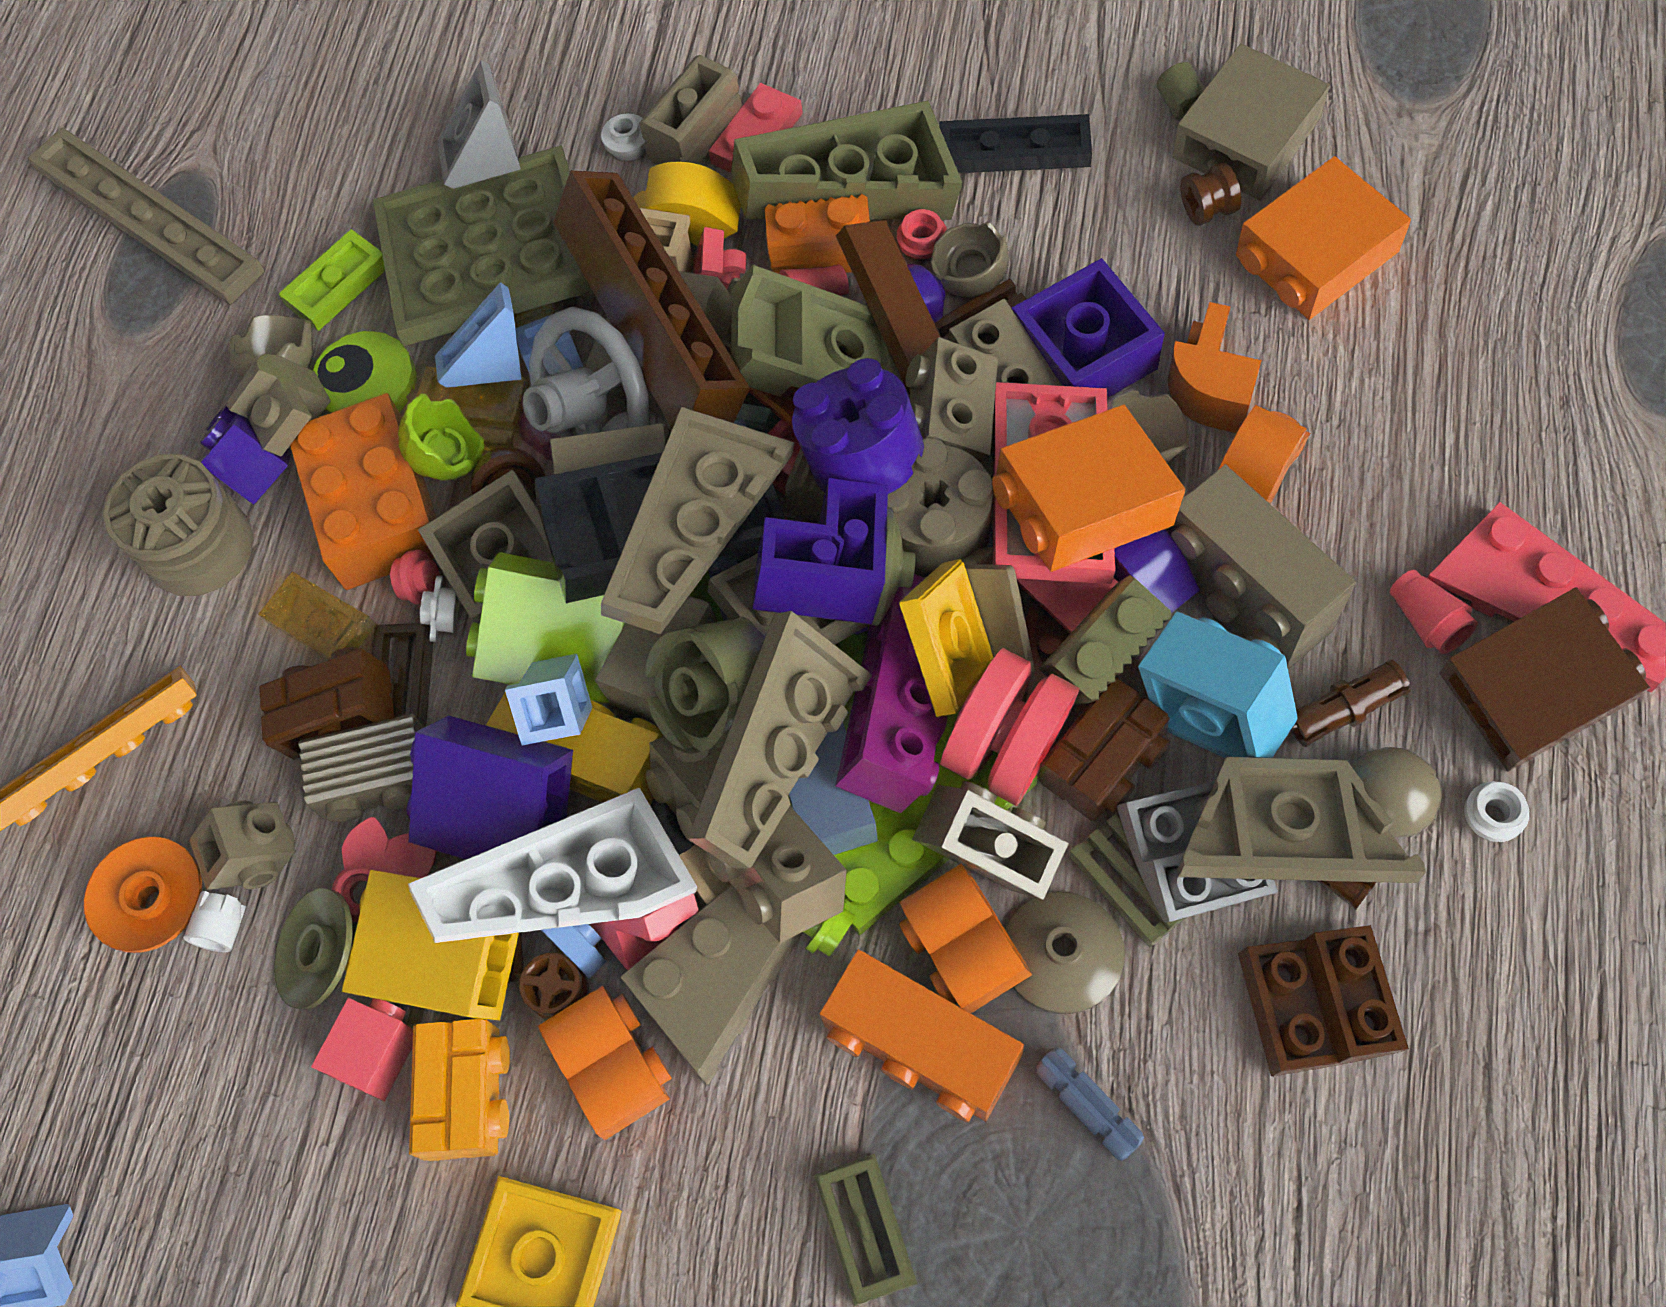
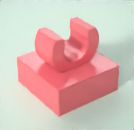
(713, 261)

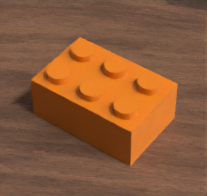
(361, 490)

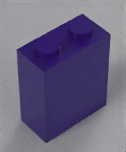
(482, 787)

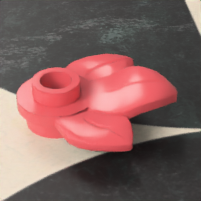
(369, 849)

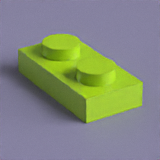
(334, 280)

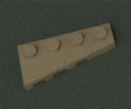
(692, 508)
(781, 721)

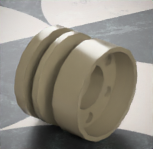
(178, 524)

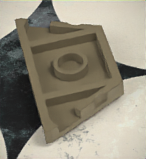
(1295, 825)

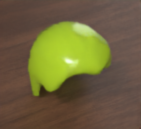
(438, 439)

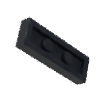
(1019, 143)

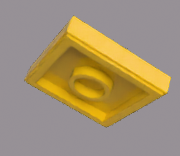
(947, 635)
(538, 1249)

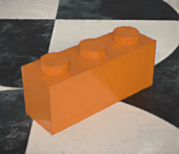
(920, 1037)

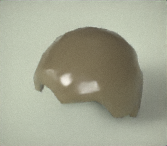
(272, 335)
(1158, 418)

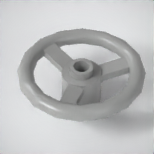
(578, 396)

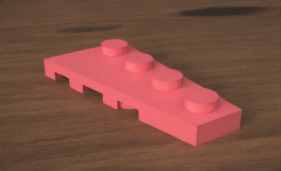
(1516, 569)

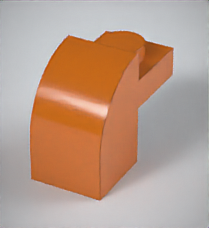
(1212, 383)
(1265, 449)

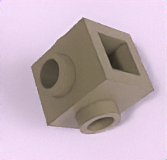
(242, 845)

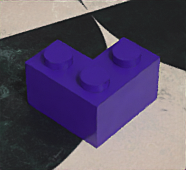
(827, 566)

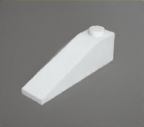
(571, 873)

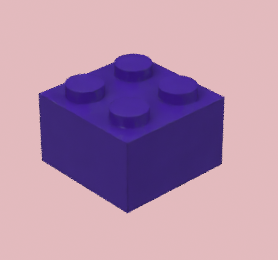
(1092, 330)

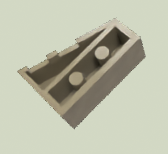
(709, 979)

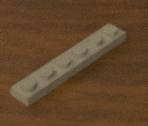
(147, 216)

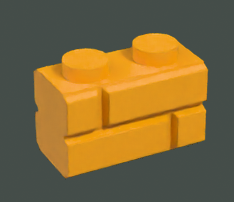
(457, 1090)

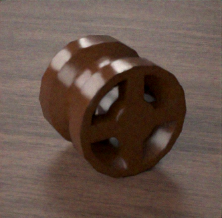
(1210, 193)
(543, 981)

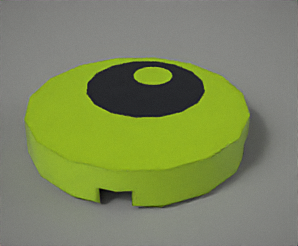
(364, 368)

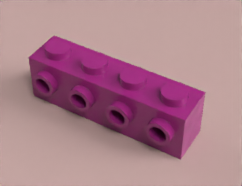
(891, 720)

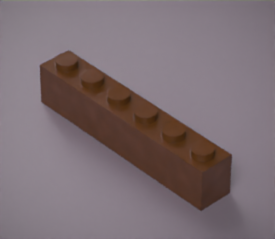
(647, 299)

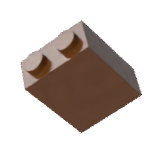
(1544, 678)

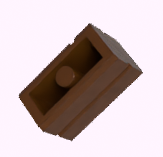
(324, 699)
(1104, 751)

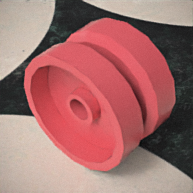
(1002, 723)

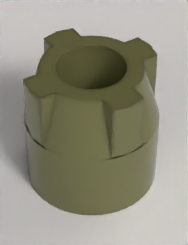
(1180, 88)

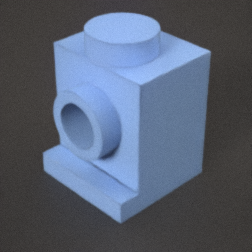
(550, 700)

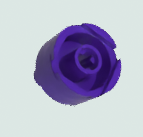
(858, 426)

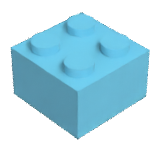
(1220, 688)

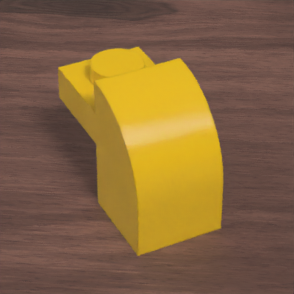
(693, 192)

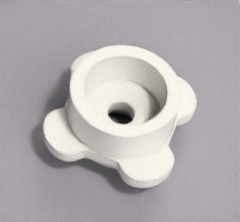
(439, 609)

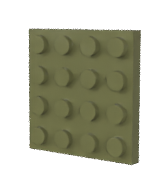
(457, 244)

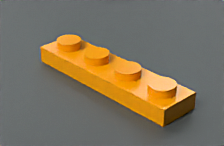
(114, 734)

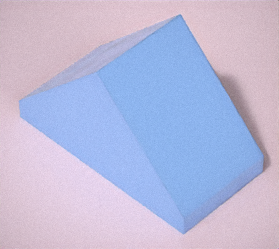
(483, 346)

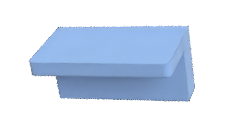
(29, 1258)

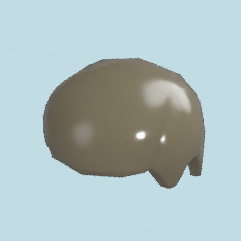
(970, 259)
(1402, 786)

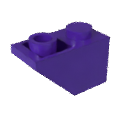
(238, 457)

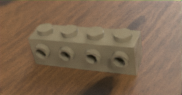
(794, 876)

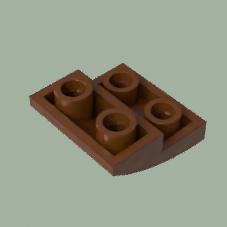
(1322, 1001)

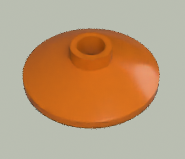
(125, 880)

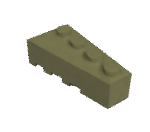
(885, 154)

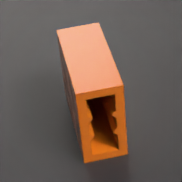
(1321, 237)
(1087, 487)

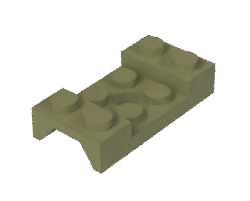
(790, 329)

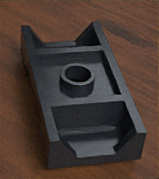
(592, 514)

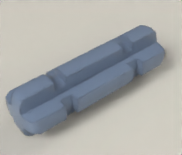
(1089, 1103)

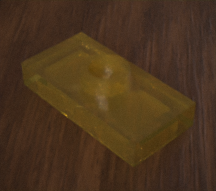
(316, 617)

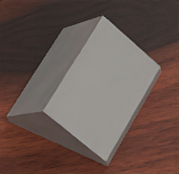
(478, 134)

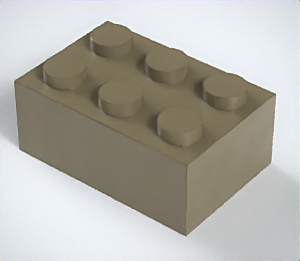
(1259, 567)

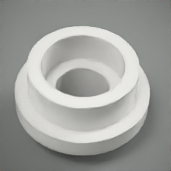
(623, 137)
(1504, 797)

